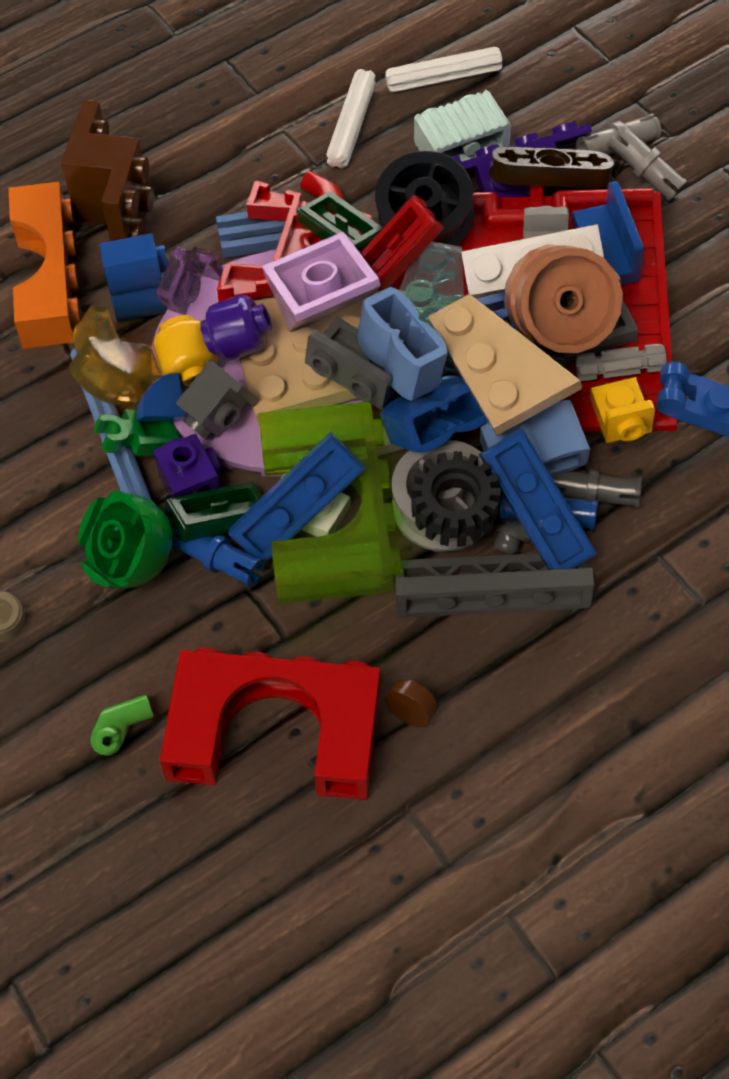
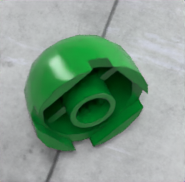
(124, 540)

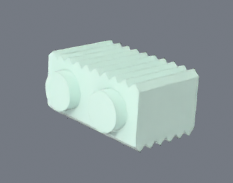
(462, 126)

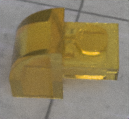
(110, 367)

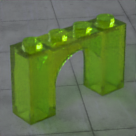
(357, 556)

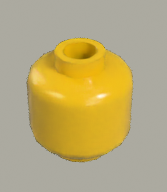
(182, 348)

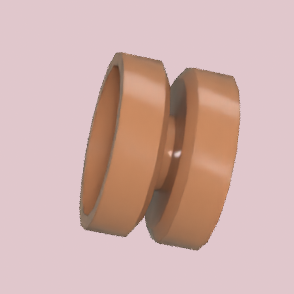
(589, 294)

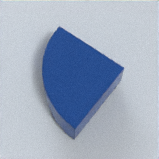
(160, 400)

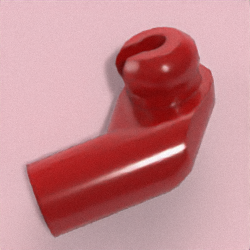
(317, 185)

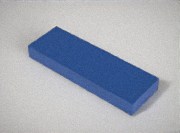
(297, 497)
(538, 503)

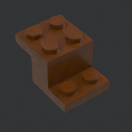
(106, 175)

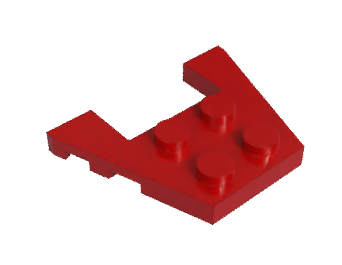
(268, 205)

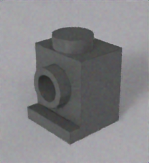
(214, 401)

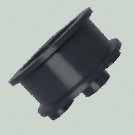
(437, 181)

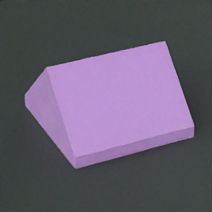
(320, 280)

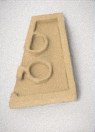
(500, 365)

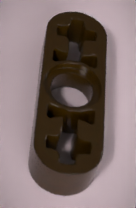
(551, 167)

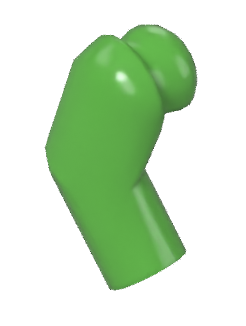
(115, 723)

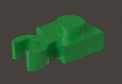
(126, 431)

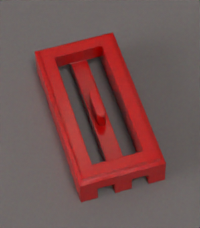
(401, 248)

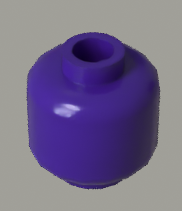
(236, 327)

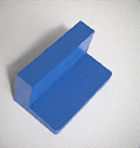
(618, 234)

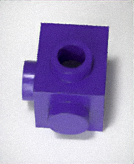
(187, 466)

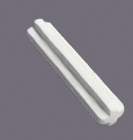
(443, 69)
(351, 119)

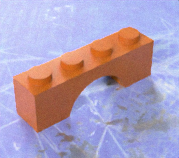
(45, 303)

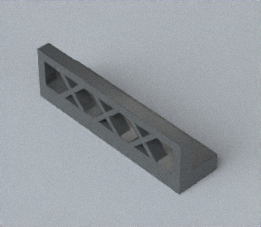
(489, 591)

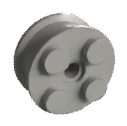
(450, 498)

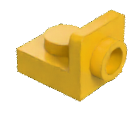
(622, 410)

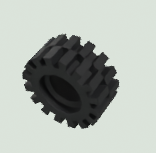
(461, 475)

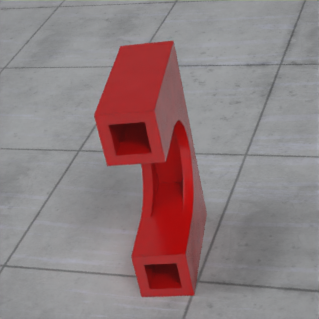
(218, 685)

